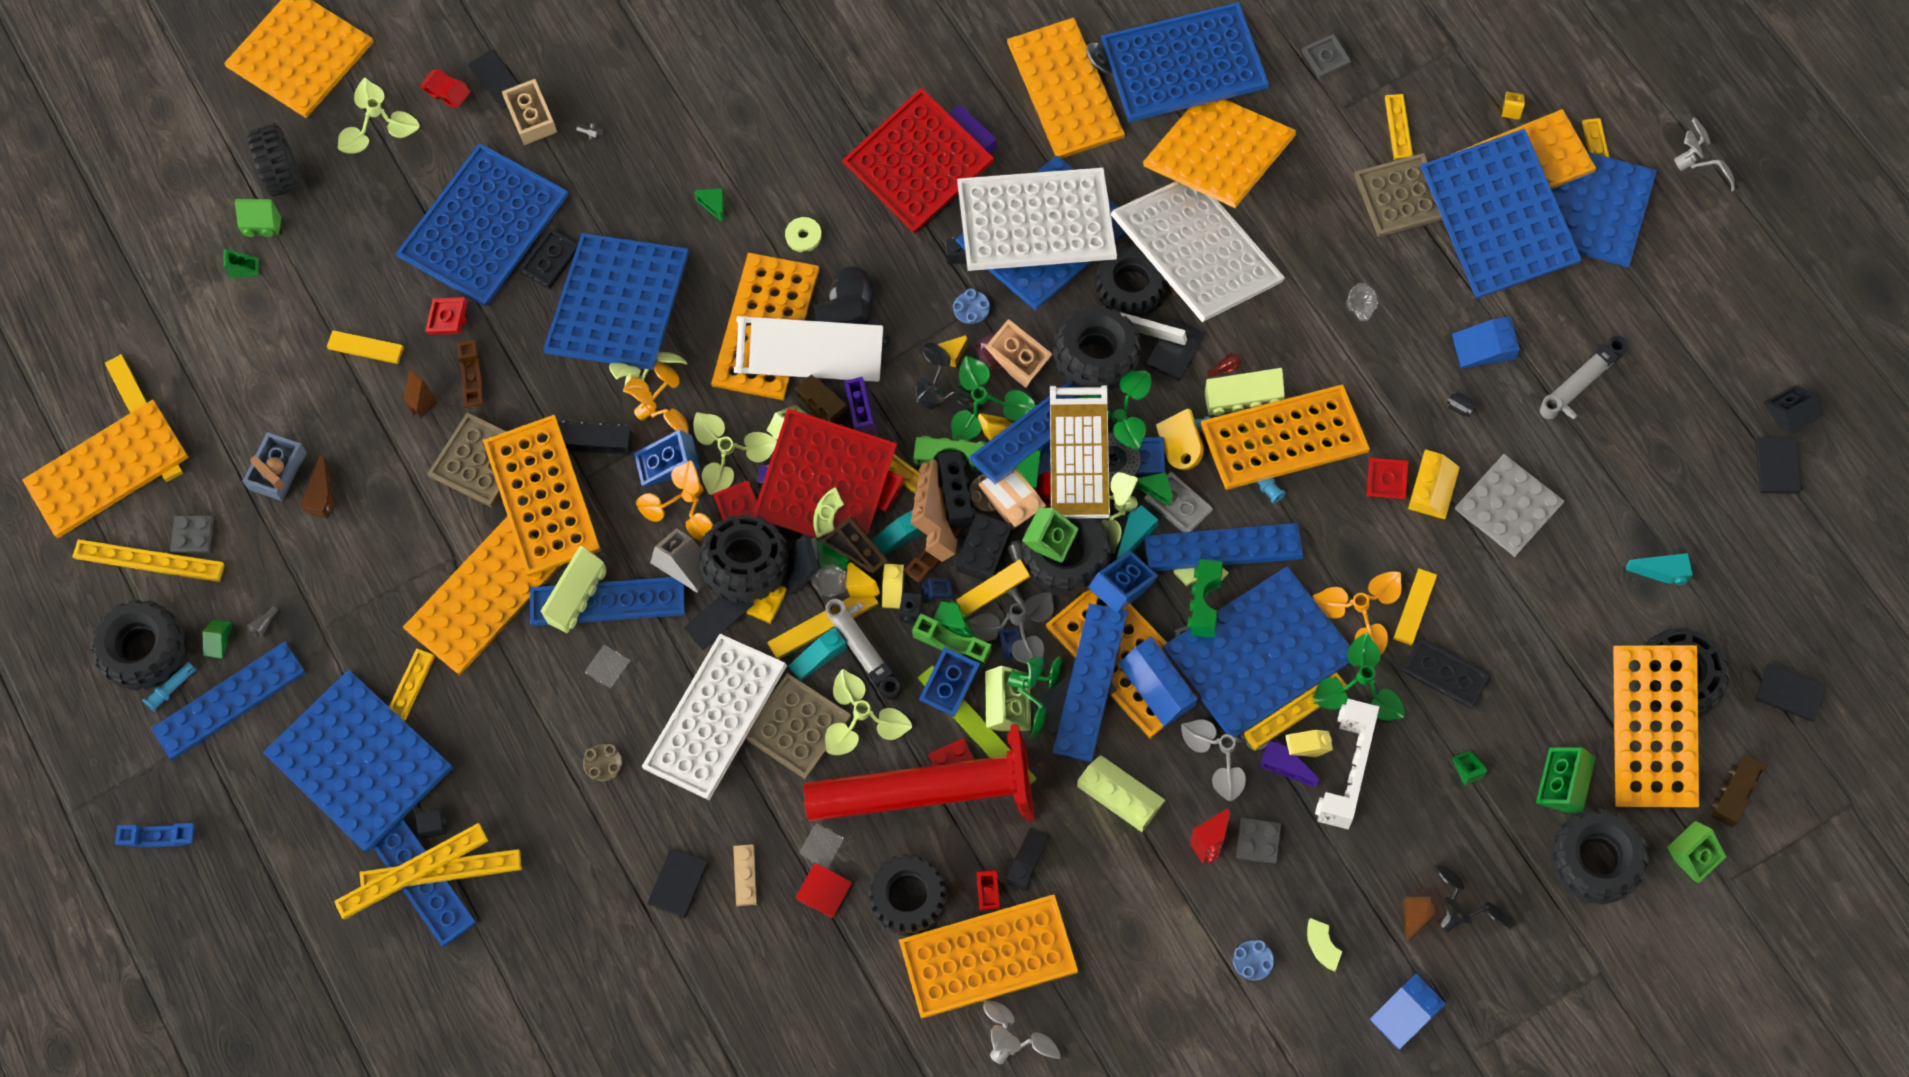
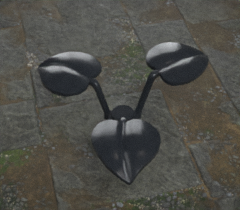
(929, 393)
(1455, 913)

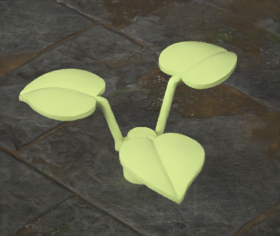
(370, 97)
(620, 369)
(707, 430)
(1122, 487)
(840, 738)

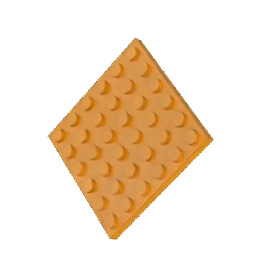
(299, 53)
(1220, 150)

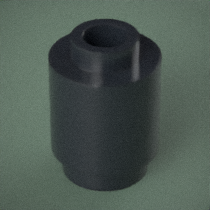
(1461, 404)

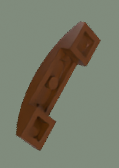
(471, 374)
(925, 562)

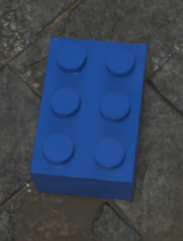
(1123, 581)

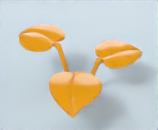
(640, 390)
(685, 478)
(1384, 587)

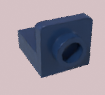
(936, 589)
(1008, 637)

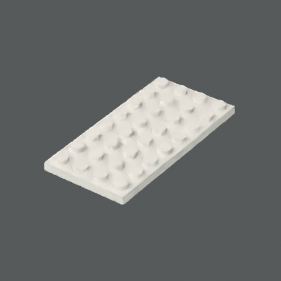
(714, 716)

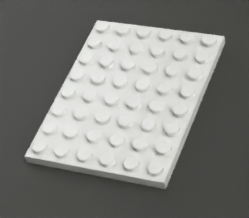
(1036, 219)
(1197, 248)

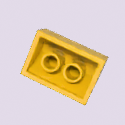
(1434, 485)

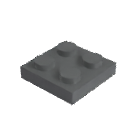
(1326, 56)
(192, 534)
(1258, 840)

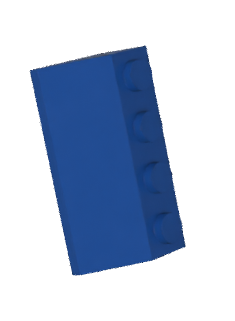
(1158, 682)

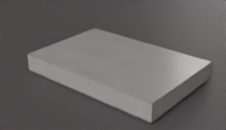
(1186, 508)

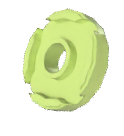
(800, 225)

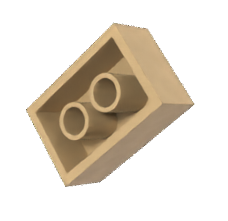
(529, 111)

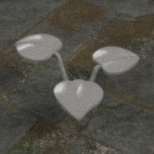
(1688, 158)
(1199, 737)
(1007, 1044)

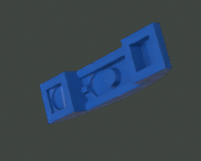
(155, 836)

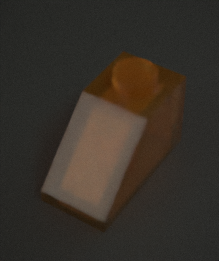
(1416, 914)

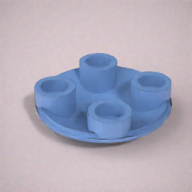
(971, 307)
(1253, 960)

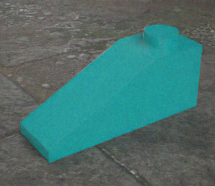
(1139, 524)
(897, 534)
(1663, 568)
(818, 654)

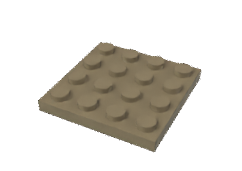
(1397, 195)
(465, 461)
(795, 726)

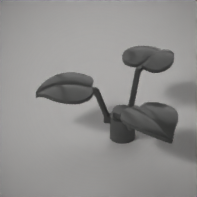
(1037, 607)

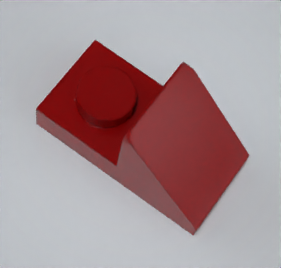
(988, 889)

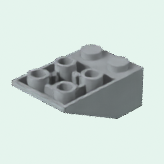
(680, 559)

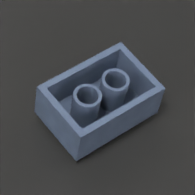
(289, 452)

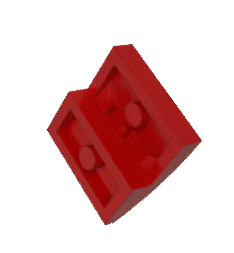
(823, 890)

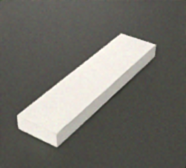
(1158, 330)

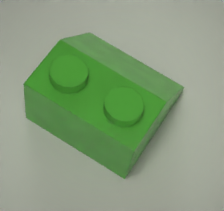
(257, 217)
(1050, 534)
(1697, 851)

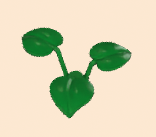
(971, 376)
(1130, 430)
(1367, 655)
(1027, 681)

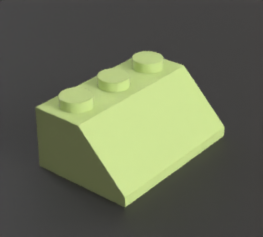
(1004, 703)

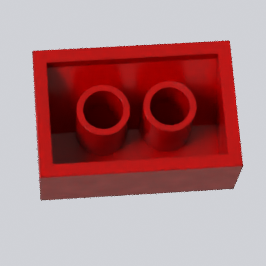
(1209, 837)

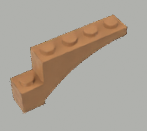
(929, 513)

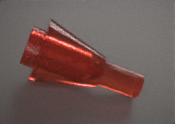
(1229, 363)

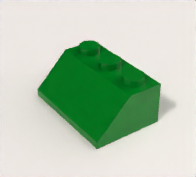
(1566, 779)

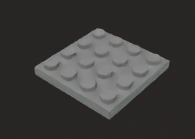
(1509, 505)

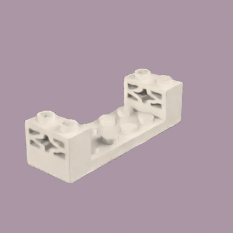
(1360, 719)

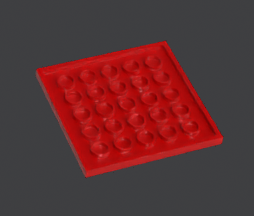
(917, 160)
(814, 459)

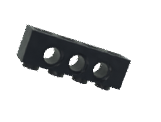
(955, 515)

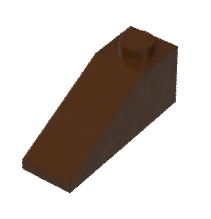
(418, 395)
(318, 495)

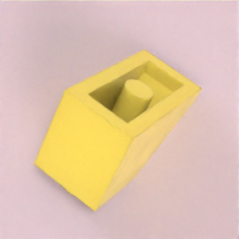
(892, 585)
(1309, 743)

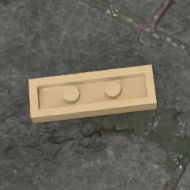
(745, 875)

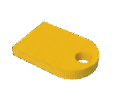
(1181, 439)

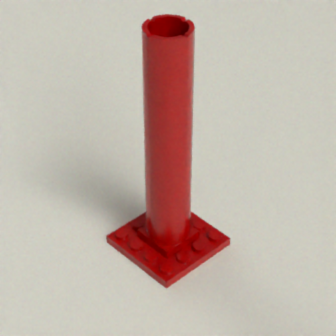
(926, 786)

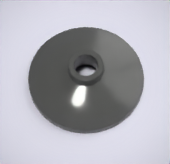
(1098, 57)

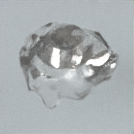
(1362, 301)
(830, 580)

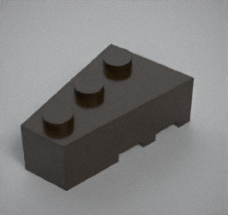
(822, 401)
(856, 545)
(1737, 790)

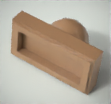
(270, 470)

